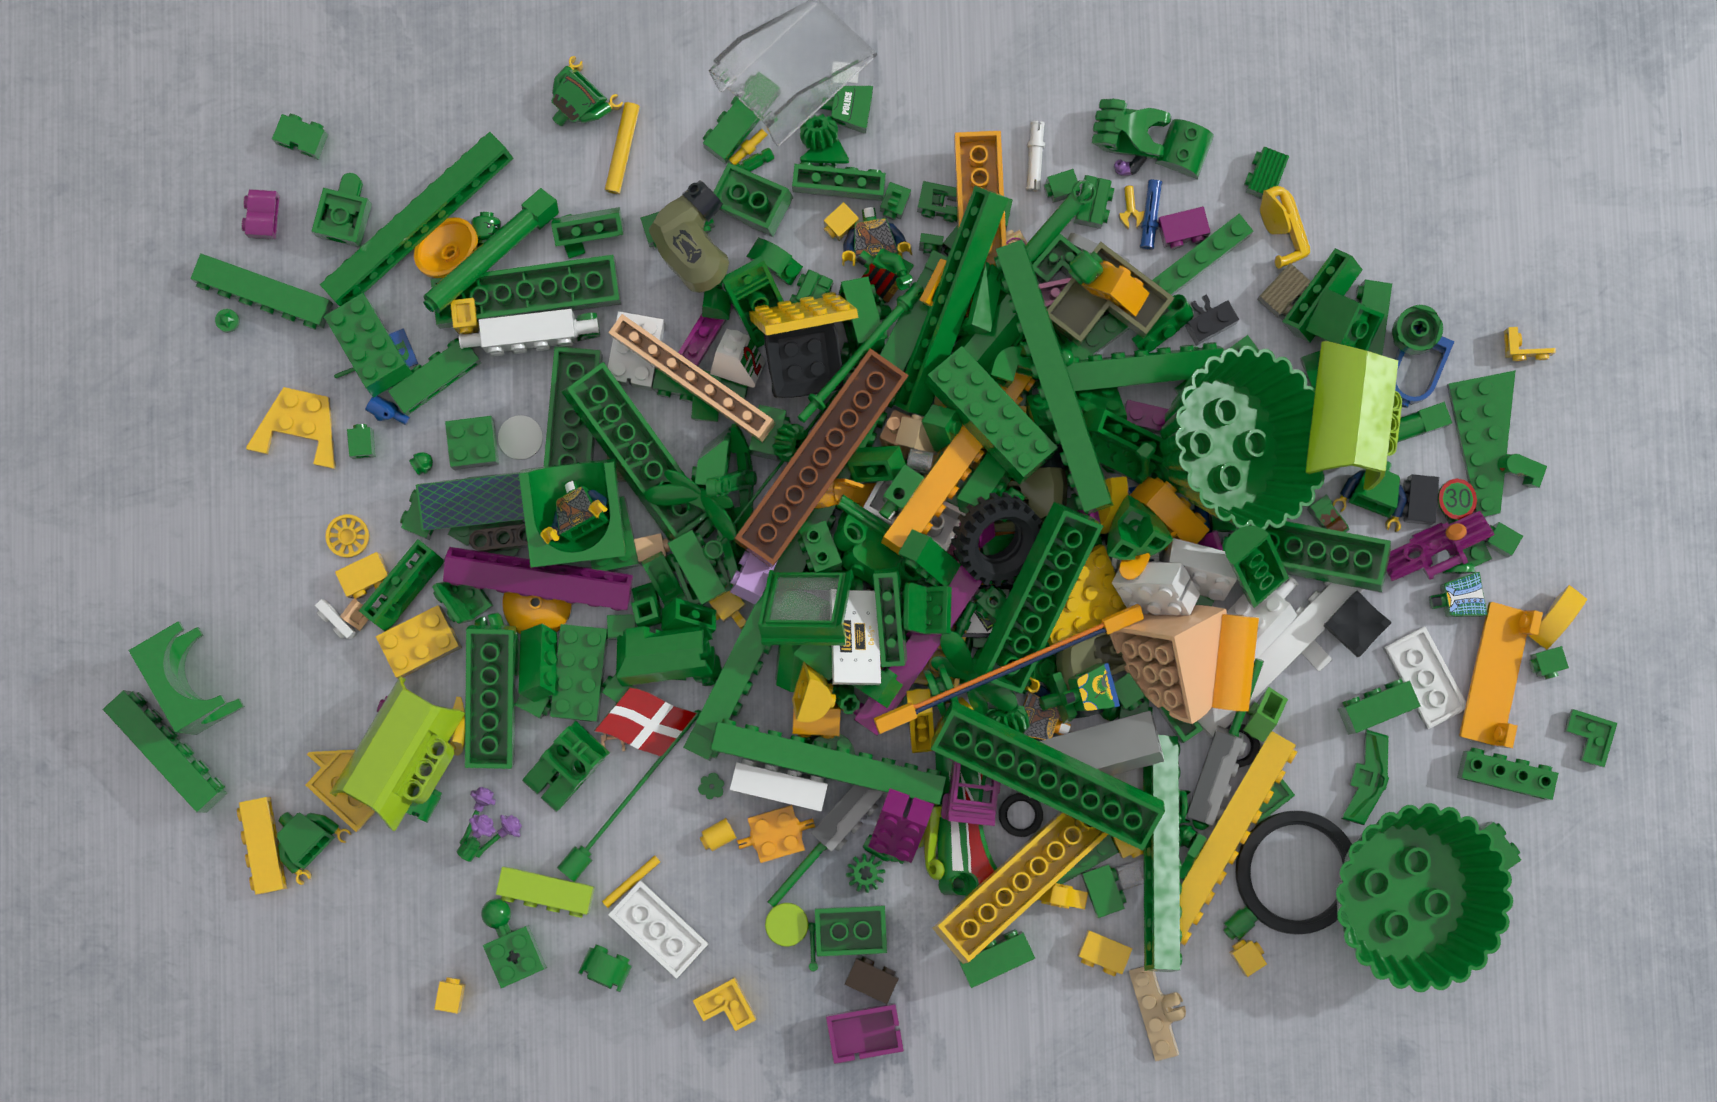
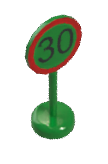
(1457, 500)

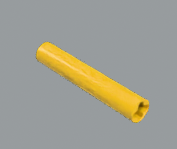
(622, 148)

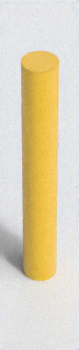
(631, 881)

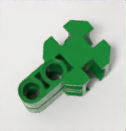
(557, 759)

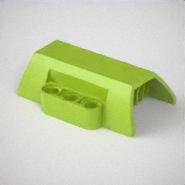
(1354, 412)
(397, 753)

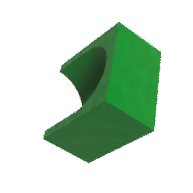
(539, 495)

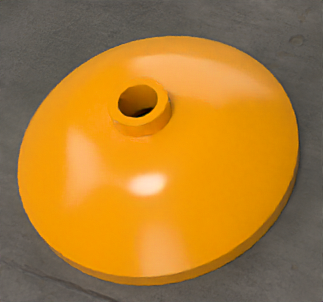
(445, 247)
(523, 615)

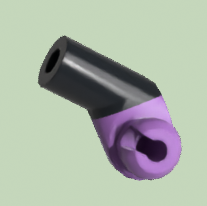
(1129, 168)

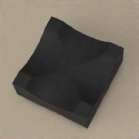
(1357, 624)

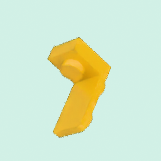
(464, 316)
(1513, 341)

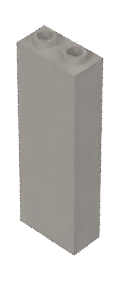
(1114, 745)

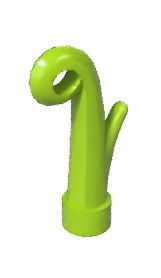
(929, 840)

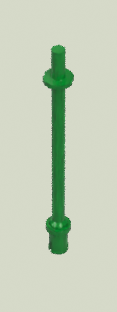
(904, 304)

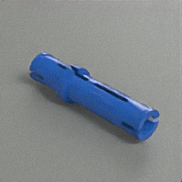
(1150, 223)

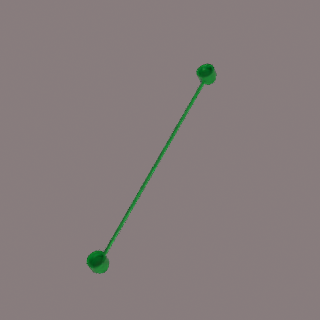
(713, 548)

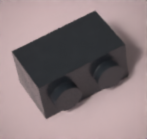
(1421, 499)

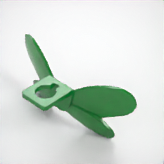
(685, 490)
(960, 665)

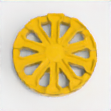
(347, 535)

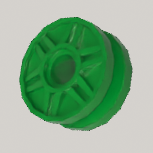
(940, 685)

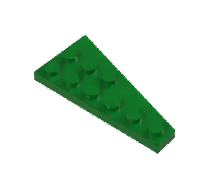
(1483, 424)

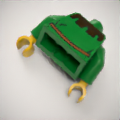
(578, 97)

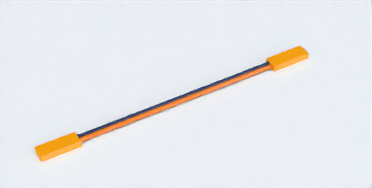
(907, 712)

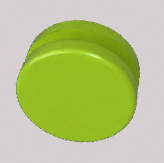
(786, 924)

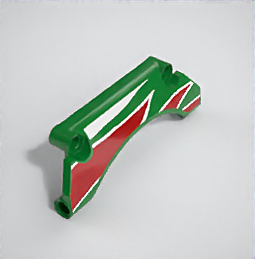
(960, 844)

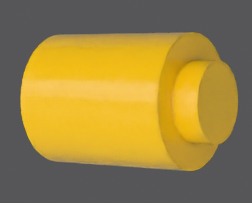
(717, 835)

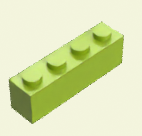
(545, 890)

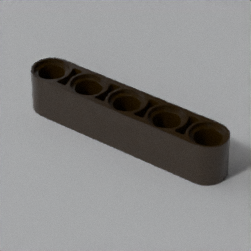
(492, 538)

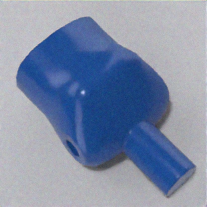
(385, 410)

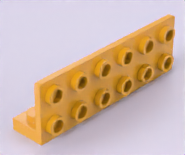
(1497, 674)

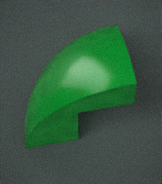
(1136, 531)

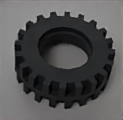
(1007, 562)

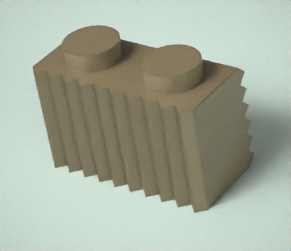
(1284, 290)

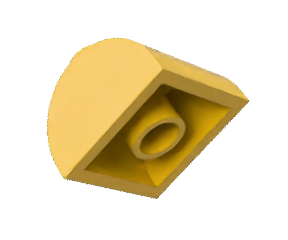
(812, 695)

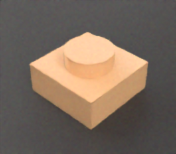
(353, 616)

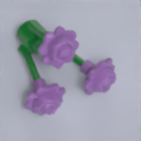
(483, 825)

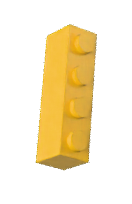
(262, 845)

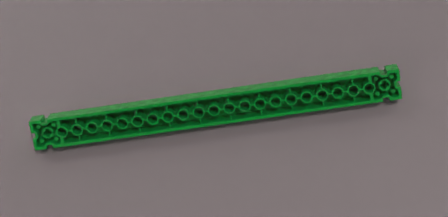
(748, 651)

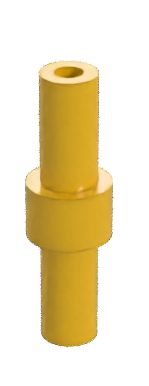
(748, 147)

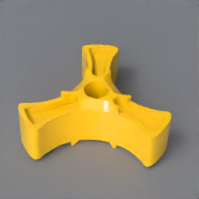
(1064, 896)

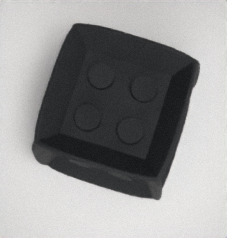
(803, 360)

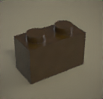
(872, 980)

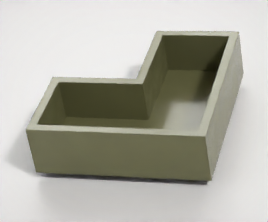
(1078, 311)

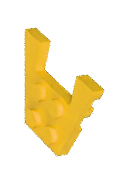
(302, 416)

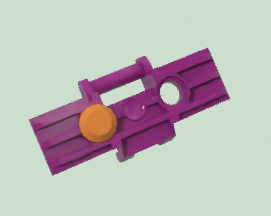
(1440, 537)

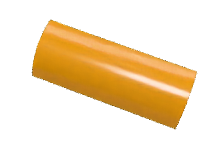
(1235, 662)

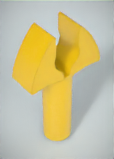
(1130, 208)

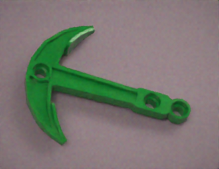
(741, 480)

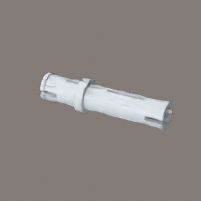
(1035, 155)

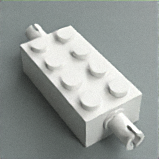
(528, 331)
(1273, 613)

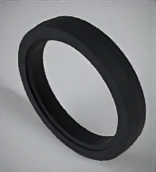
(1244, 861)

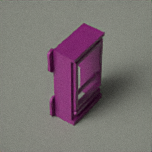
(966, 810)

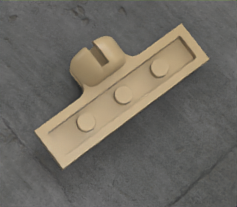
(1157, 1012)

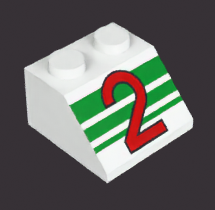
(738, 359)

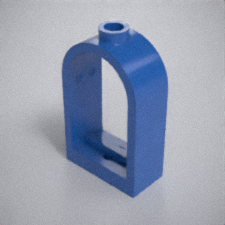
(1443, 346)

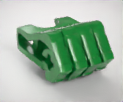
(1126, 129)

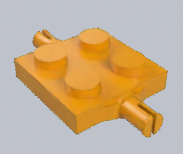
(776, 833)

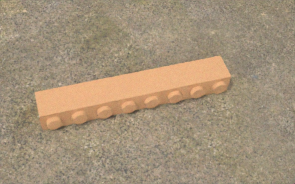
(692, 378)

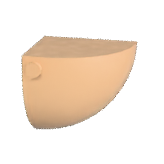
(1174, 659)

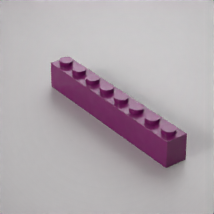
(550, 582)
(919, 651)

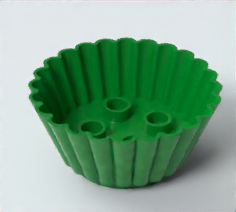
(1243, 439)
(1424, 897)

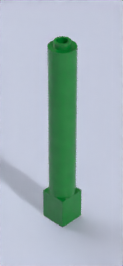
(535, 213)
(1424, 421)

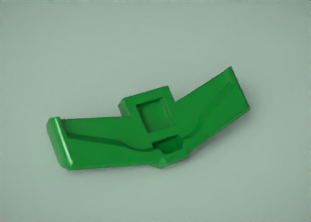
(1369, 778)

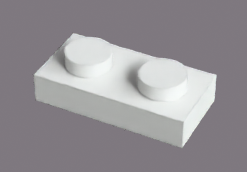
(328, 613)

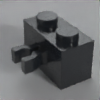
(1210, 322)

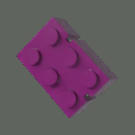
(898, 834)
(864, 1032)

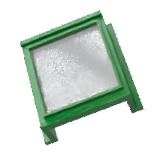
(805, 608)

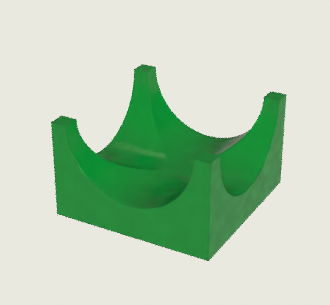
(163, 667)

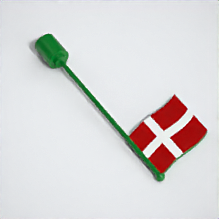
(646, 725)

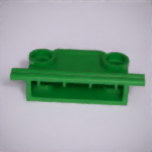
(860, 538)

